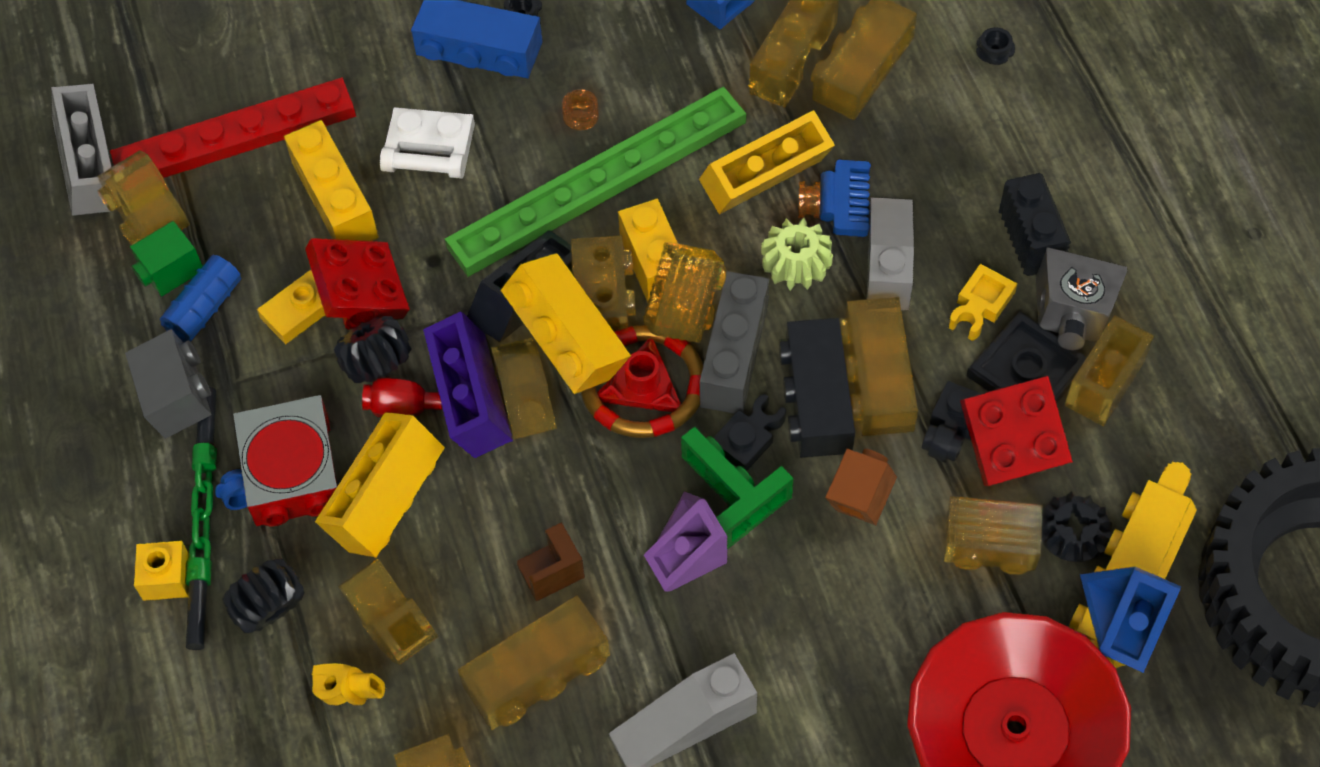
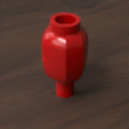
(398, 397)

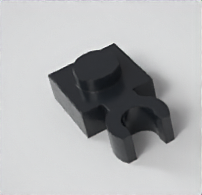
(748, 437)

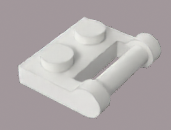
(428, 133)

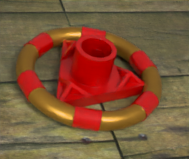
(646, 385)

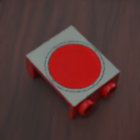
(286, 460)

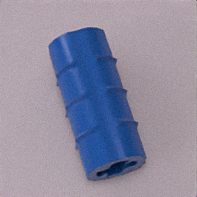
(201, 298)

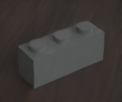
(734, 343)

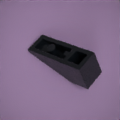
(490, 308)

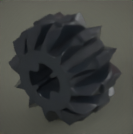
(372, 349)
(263, 595)

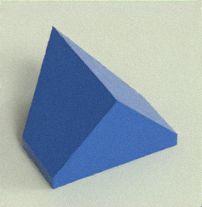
(1128, 612)

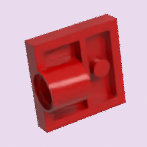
(356, 280)
(1016, 431)

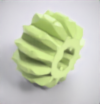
(796, 254)

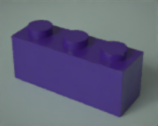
(467, 385)

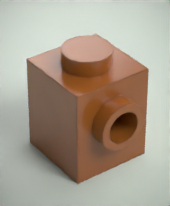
(862, 485)

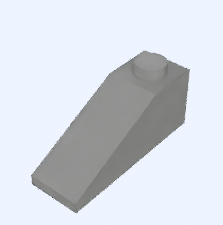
(891, 250)
(687, 714)

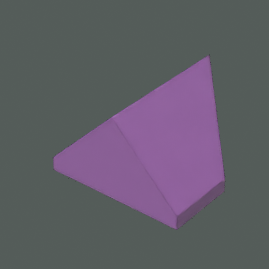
(688, 544)

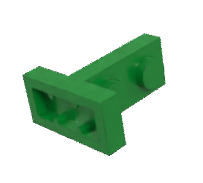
(746, 502)

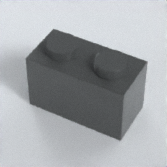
(169, 383)

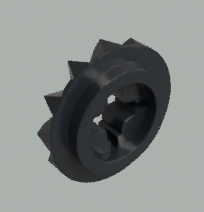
(1062, 540)

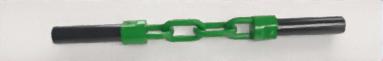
(198, 568)

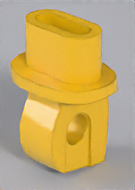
(350, 687)

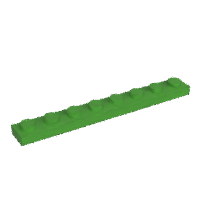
(595, 181)

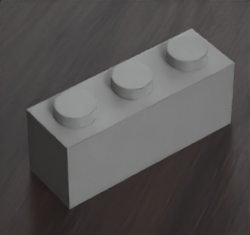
(80, 145)

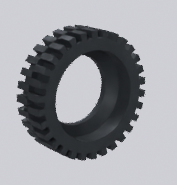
(1251, 519)

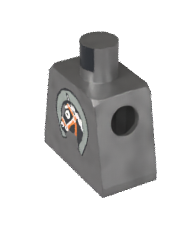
(1076, 296)

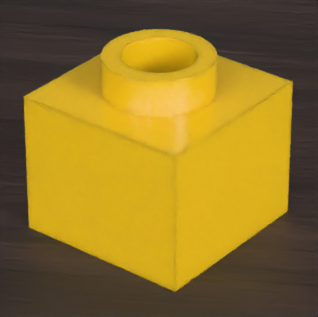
(168, 579)

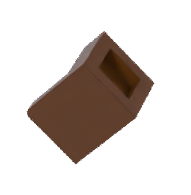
(553, 565)

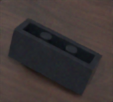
(817, 388)

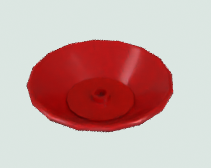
(1023, 673)

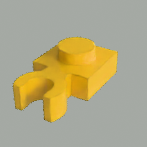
(982, 296)

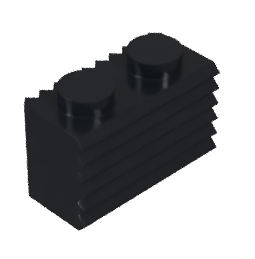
(1032, 220)

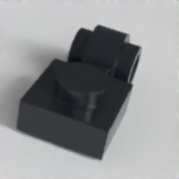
(948, 424)

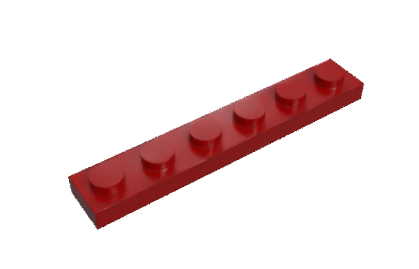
(243, 129)

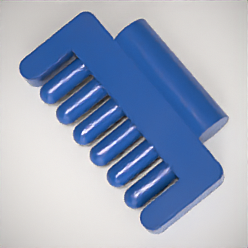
(837, 196)

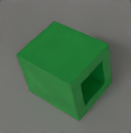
(165, 259)

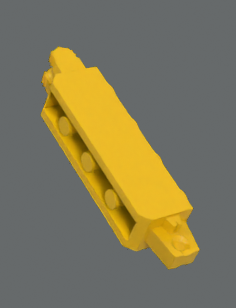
(1151, 537)

